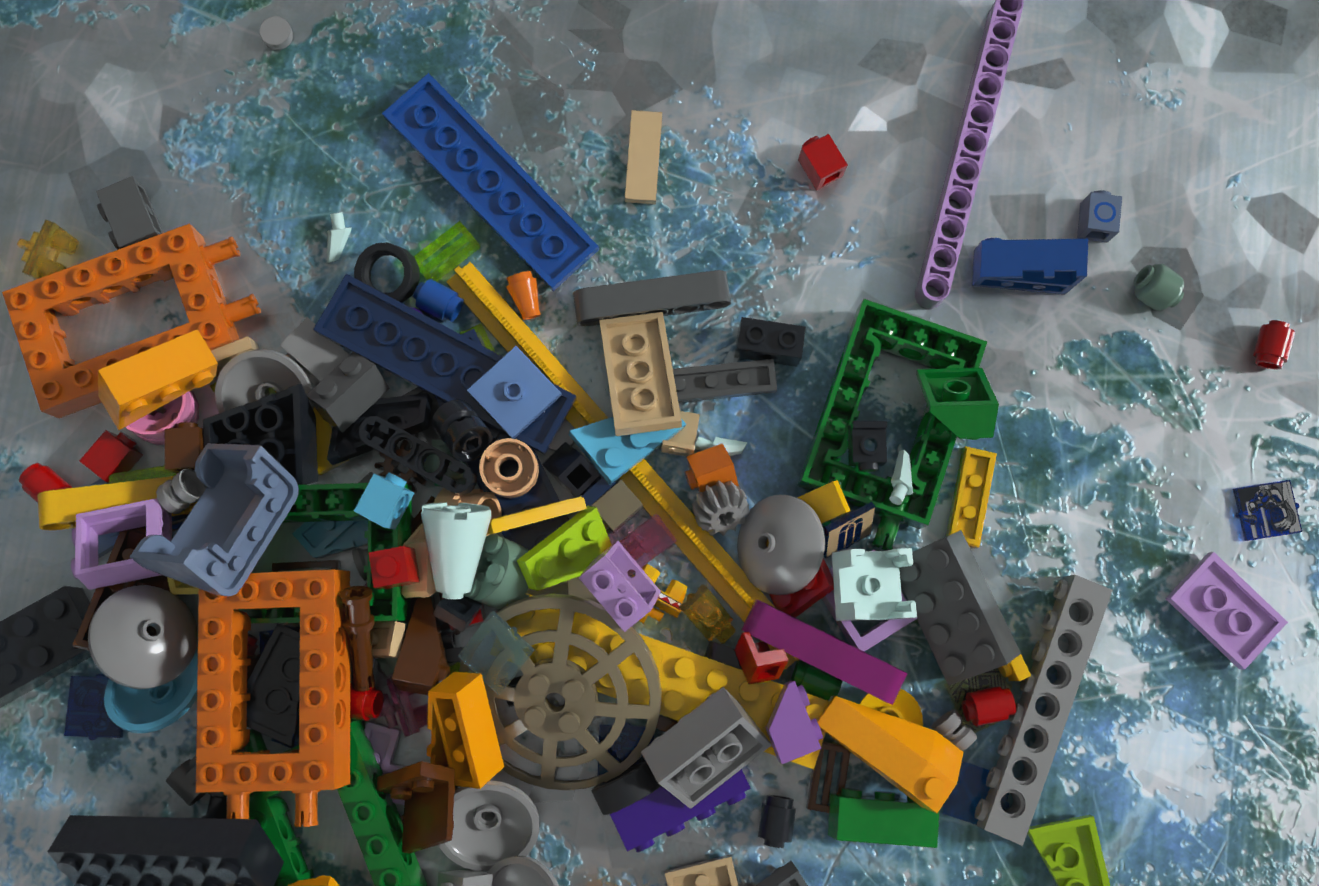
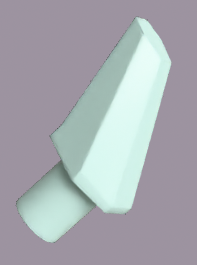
(336, 237)
(732, 446)
(901, 478)

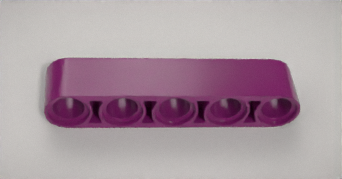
(824, 651)

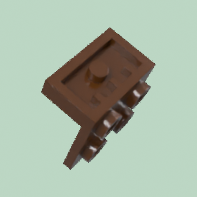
(427, 804)

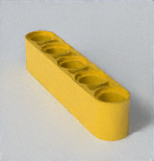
(59, 507)

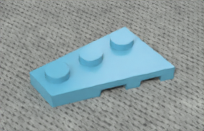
(617, 454)

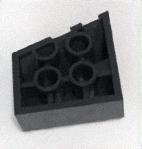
(277, 422)

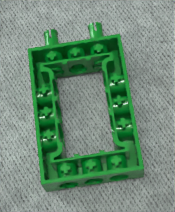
(912, 338)
(368, 810)

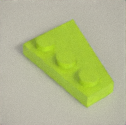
(565, 551)
(1071, 851)

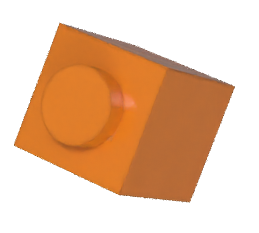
(709, 467)

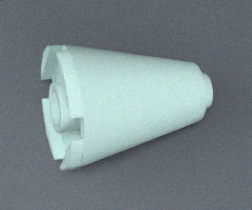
(455, 544)

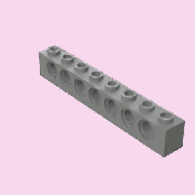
(1049, 726)

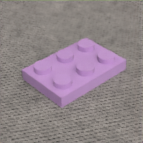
(1226, 610)

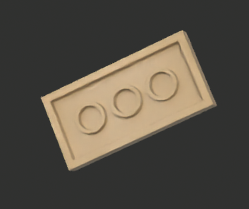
(640, 374)

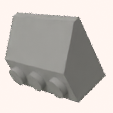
(705, 748)

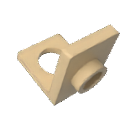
(684, 441)

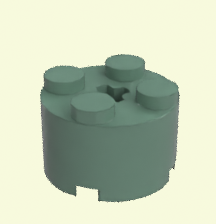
(498, 575)

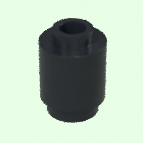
(777, 821)

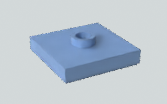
(514, 392)

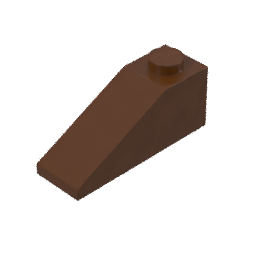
(422, 655)

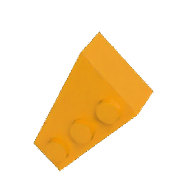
(155, 377)
(463, 730)

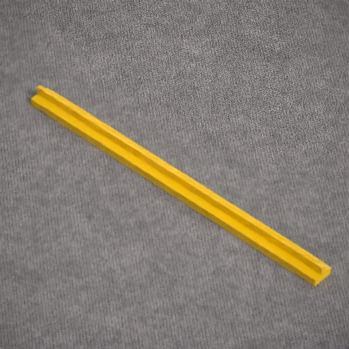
(642, 479)

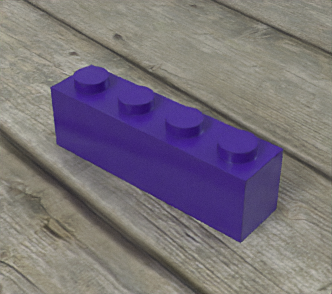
(666, 814)

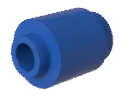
(438, 300)

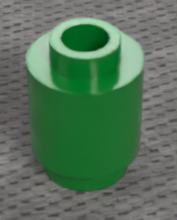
(815, 681)

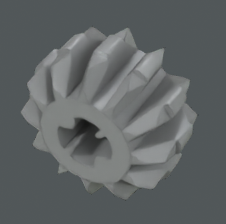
(720, 508)

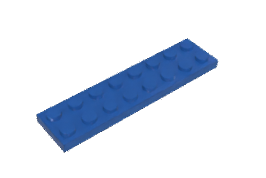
(491, 182)

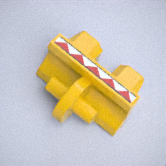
(667, 601)

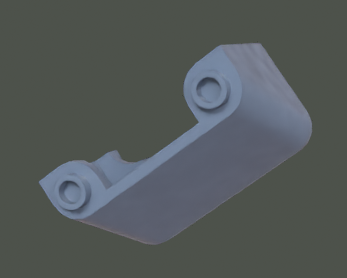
(230, 522)

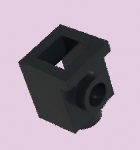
(857, 454)

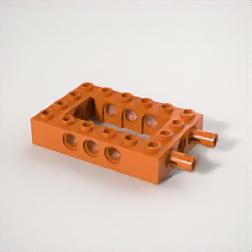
(178, 254)
(323, 693)

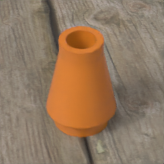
(524, 294)

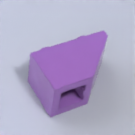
(790, 726)

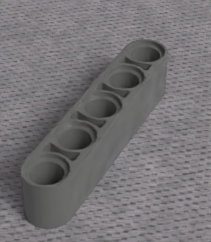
(665, 294)

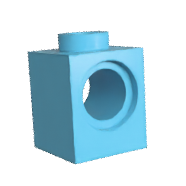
(384, 500)

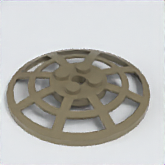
(579, 692)

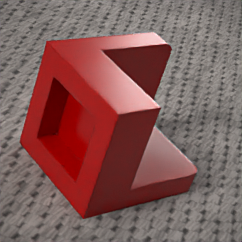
(758, 661)

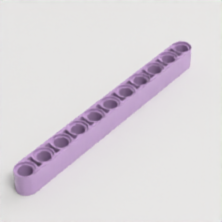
(965, 161)

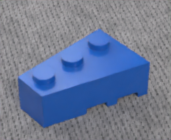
(1030, 264)

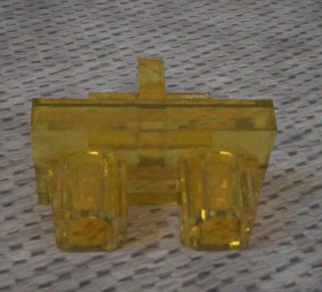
(44, 250)
(708, 615)

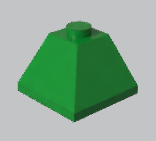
(961, 400)

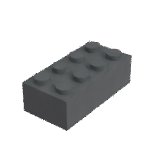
(957, 610)

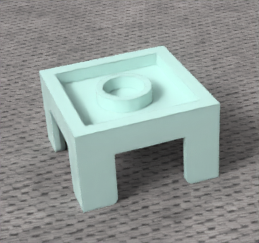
(870, 585)

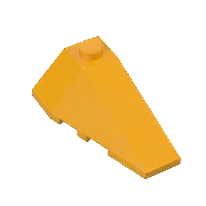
(902, 752)

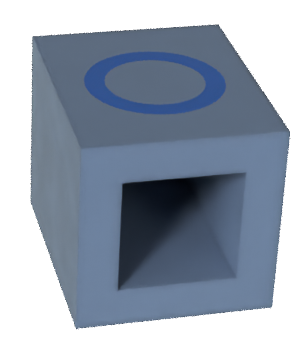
(1099, 216)

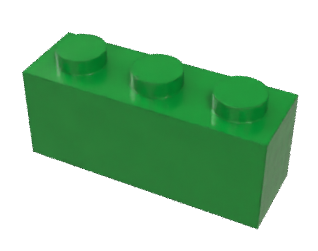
(881, 819)

